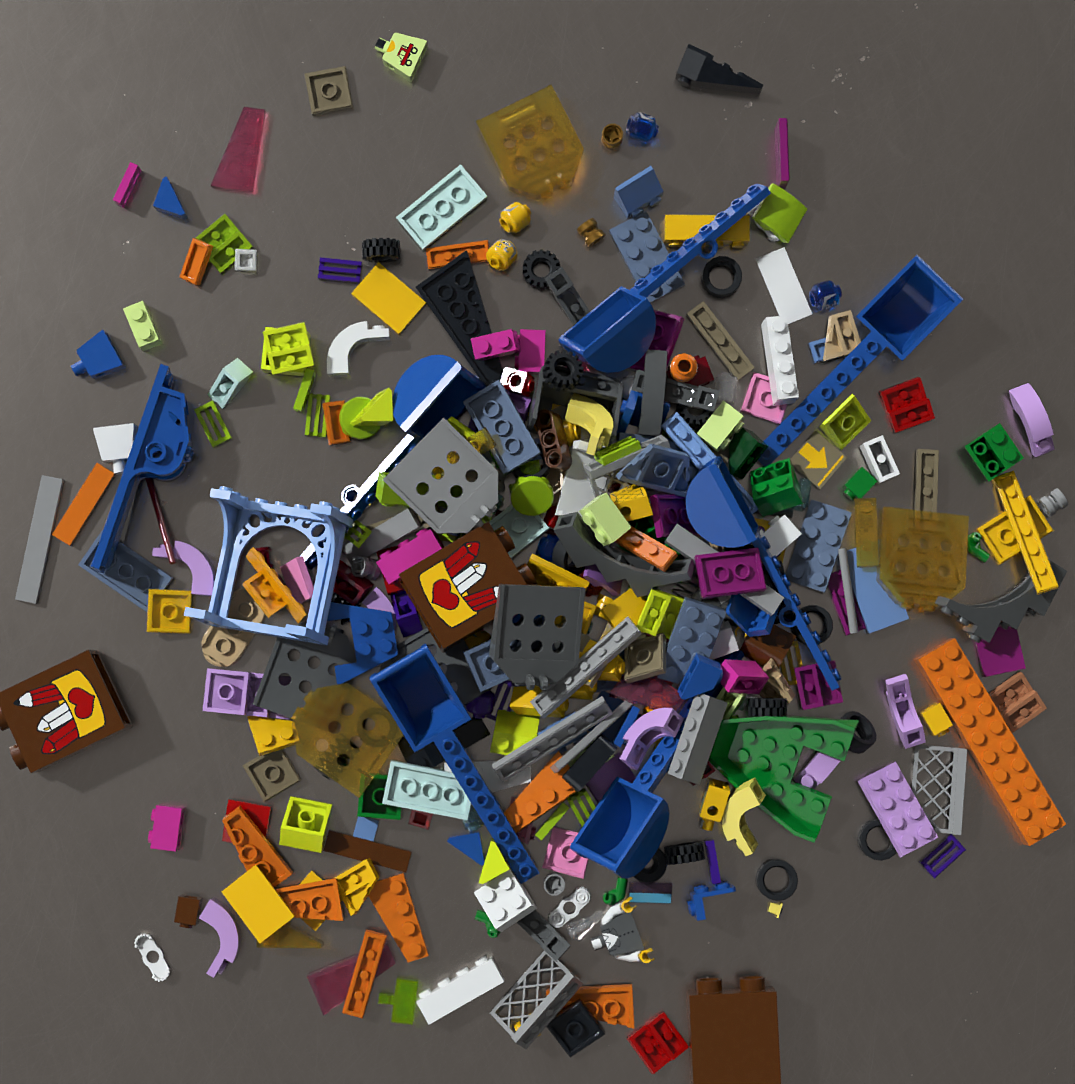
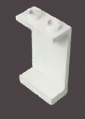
(576, 487)

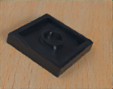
(575, 1028)

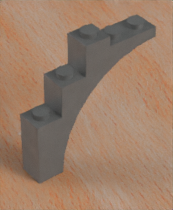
(613, 561)
(1007, 611)

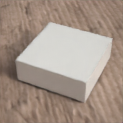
(245, 260)

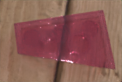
(648, 692)

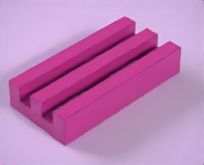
(127, 184)

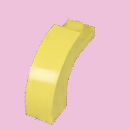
(593, 418)
(733, 820)

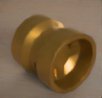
(612, 131)
(591, 232)

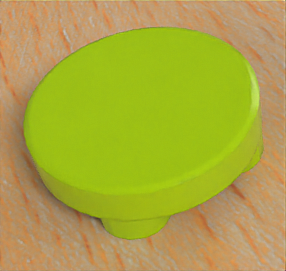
(349, 412)
(532, 495)

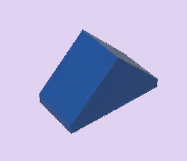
(168, 201)
(470, 845)

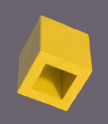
(936, 720)

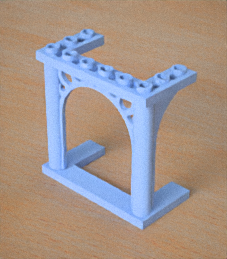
(236, 517)

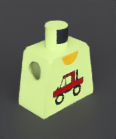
(402, 54)

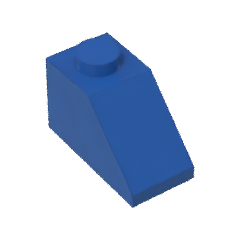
(700, 677)

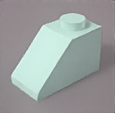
(229, 382)

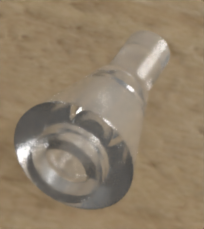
(579, 928)

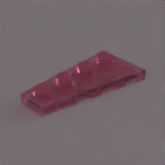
(241, 156)
(333, 981)

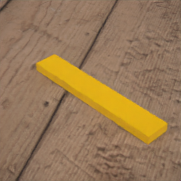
(1025, 532)

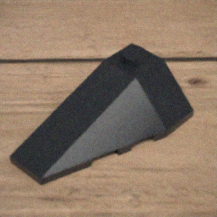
(703, 72)
(430, 756)

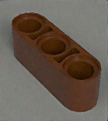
(546, 434)

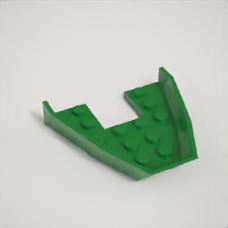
(770, 752)

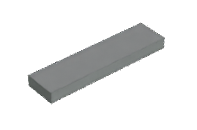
(383, 535)

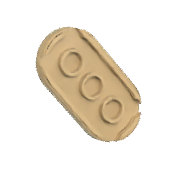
(226, 646)

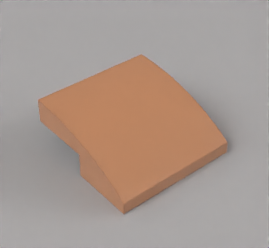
(1017, 701)

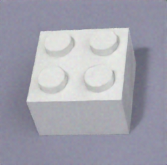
(505, 900)

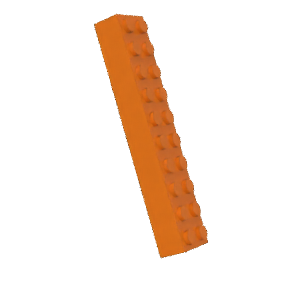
(990, 742)

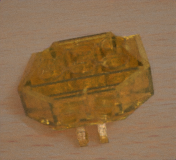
(528, 114)
(910, 586)
(312, 725)

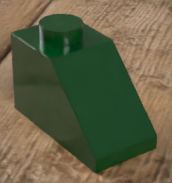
(744, 452)

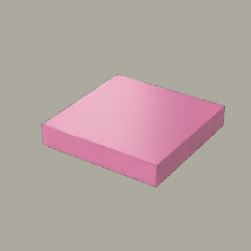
(759, 401)
(298, 579)
(560, 856)

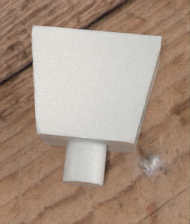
(115, 444)

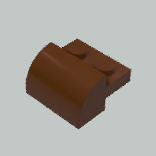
(768, 646)

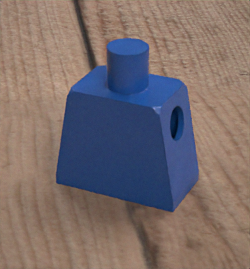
(98, 357)

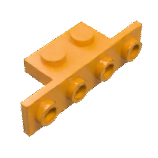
(269, 590)

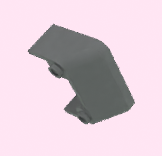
(597, 387)

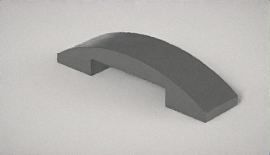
(566, 295)
(653, 392)
(683, 393)
(545, 934)

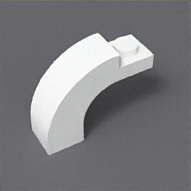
(346, 341)

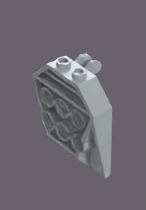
(462, 512)

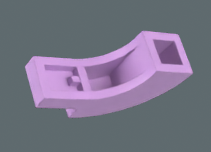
(1034, 418)
(904, 712)
(646, 731)
(816, 770)

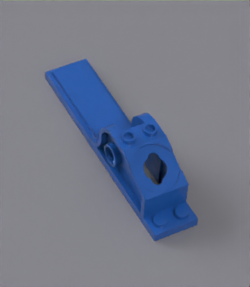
(155, 434)

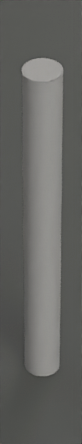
(848, 593)

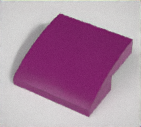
(814, 688)

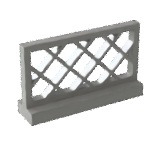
(596, 470)
(957, 786)
(545, 1008)

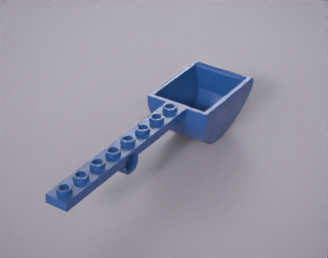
(898, 320)
(625, 322)
(423, 396)
(724, 519)
(429, 712)
(630, 818)

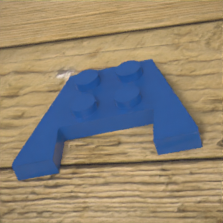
(372, 638)

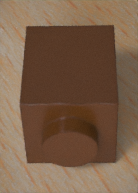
(188, 911)

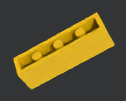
(682, 227)

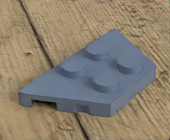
(659, 470)

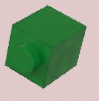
(859, 484)

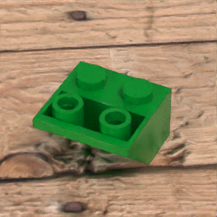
(994, 452)
(775, 487)

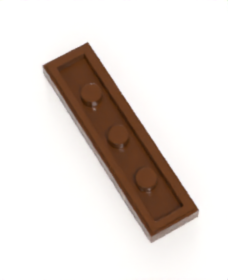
(363, 849)

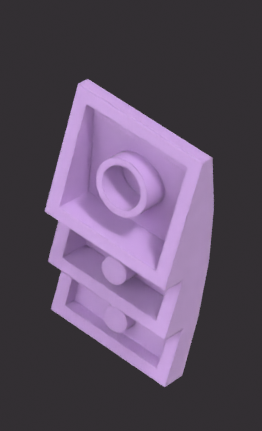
(234, 693)

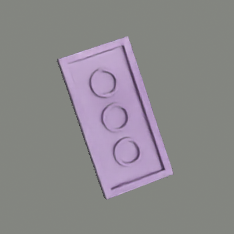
(897, 809)

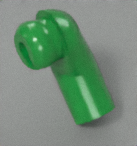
(974, 547)
(617, 894)
(482, 917)

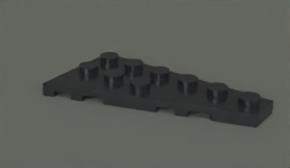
(458, 306)

